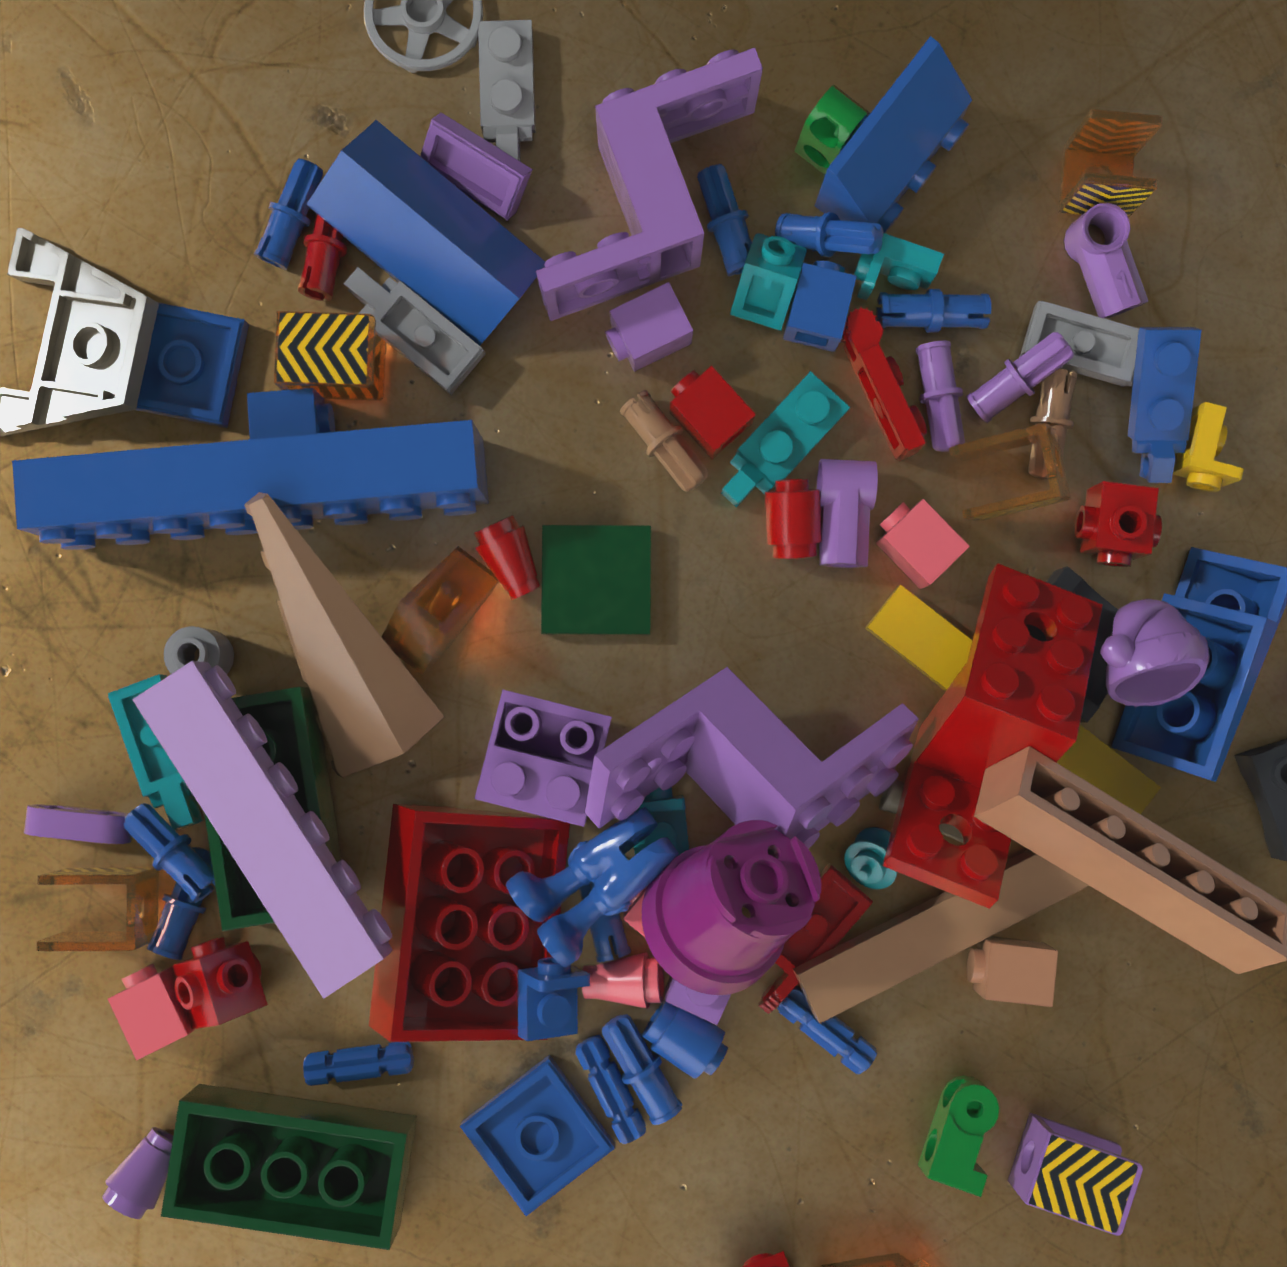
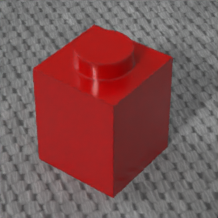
(710, 410)

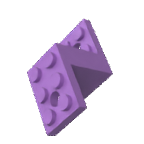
(647, 180)
(746, 762)

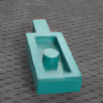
(784, 438)
(150, 762)

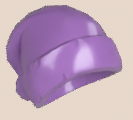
(1152, 654)

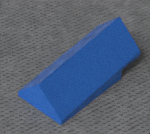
(425, 231)
(1238, 612)

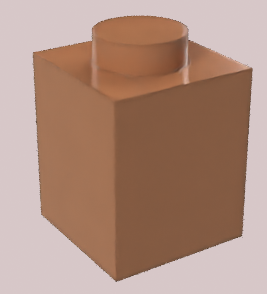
(1013, 971)

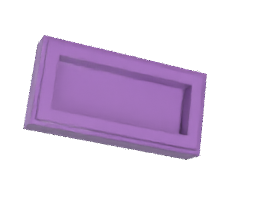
(475, 166)

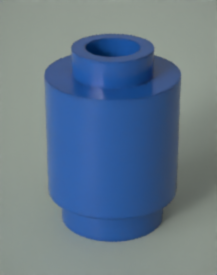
(685, 1040)

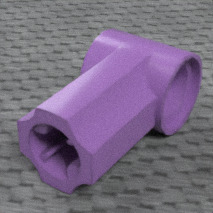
(1107, 267)
(846, 499)

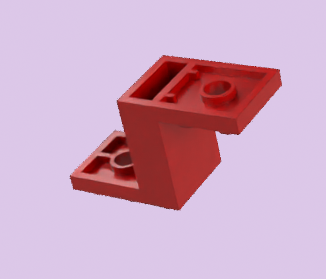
(1001, 702)

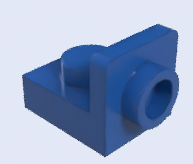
(549, 1000)

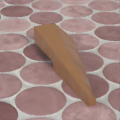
(358, 684)

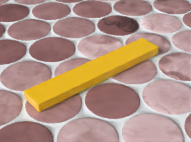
(943, 650)

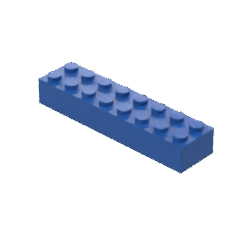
(208, 483)

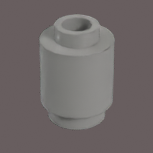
(212, 645)

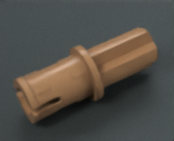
(1055, 410)
(664, 441)

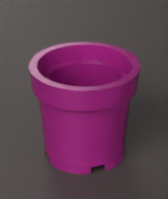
(697, 902)

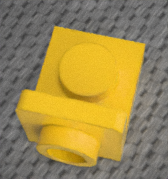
(1204, 444)

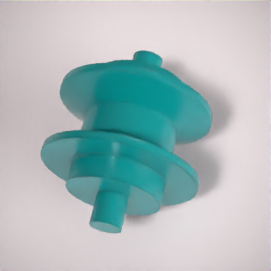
(866, 857)

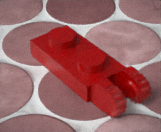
(881, 383)
(833, 916)

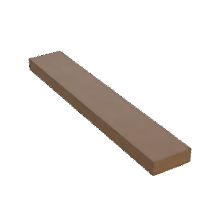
(928, 936)

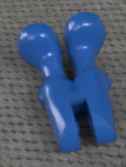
(614, 880)

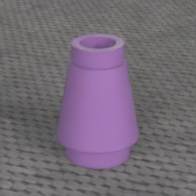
(141, 1176)

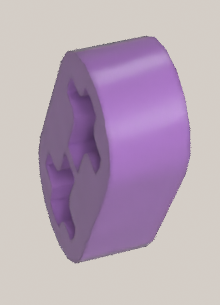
(76, 824)

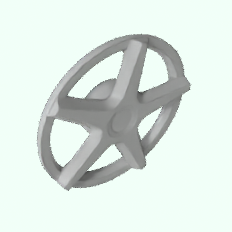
(422, 19)

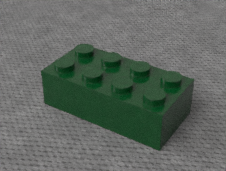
(297, 743)
(289, 1166)

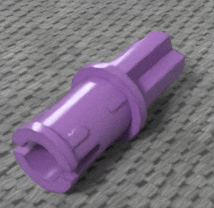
(1020, 376)
(940, 394)

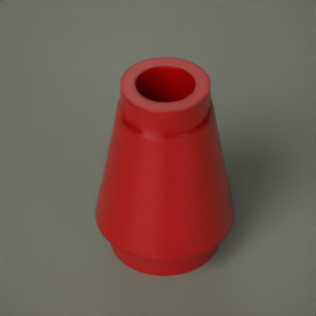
(508, 556)

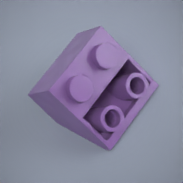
(541, 757)

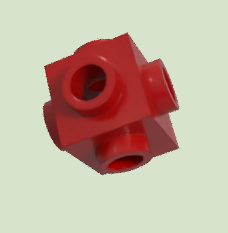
(1119, 523)
(219, 983)

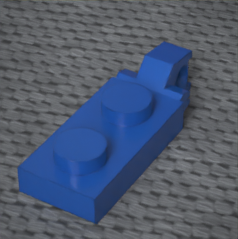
(1163, 397)

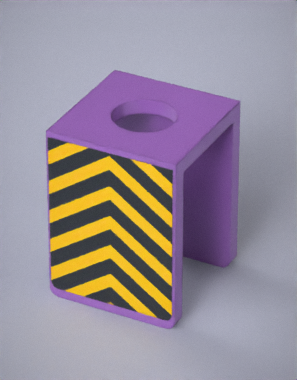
(1074, 1175)

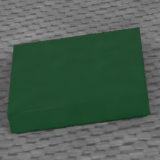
(596, 580)

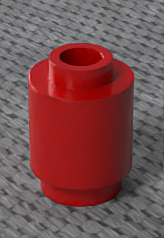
(793, 519)

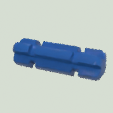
(831, 1034)
(358, 1063)
(610, 1089)

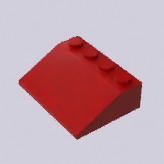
(456, 923)

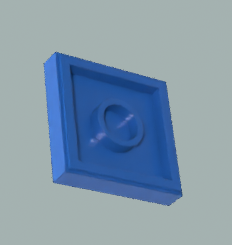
(192, 365)
(537, 1135)

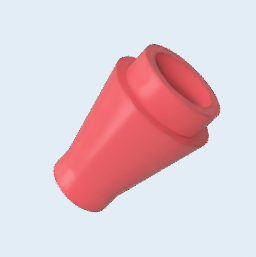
(626, 981)

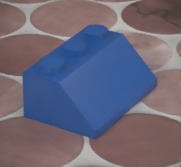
(898, 141)

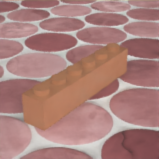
(1133, 861)

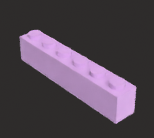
(264, 825)

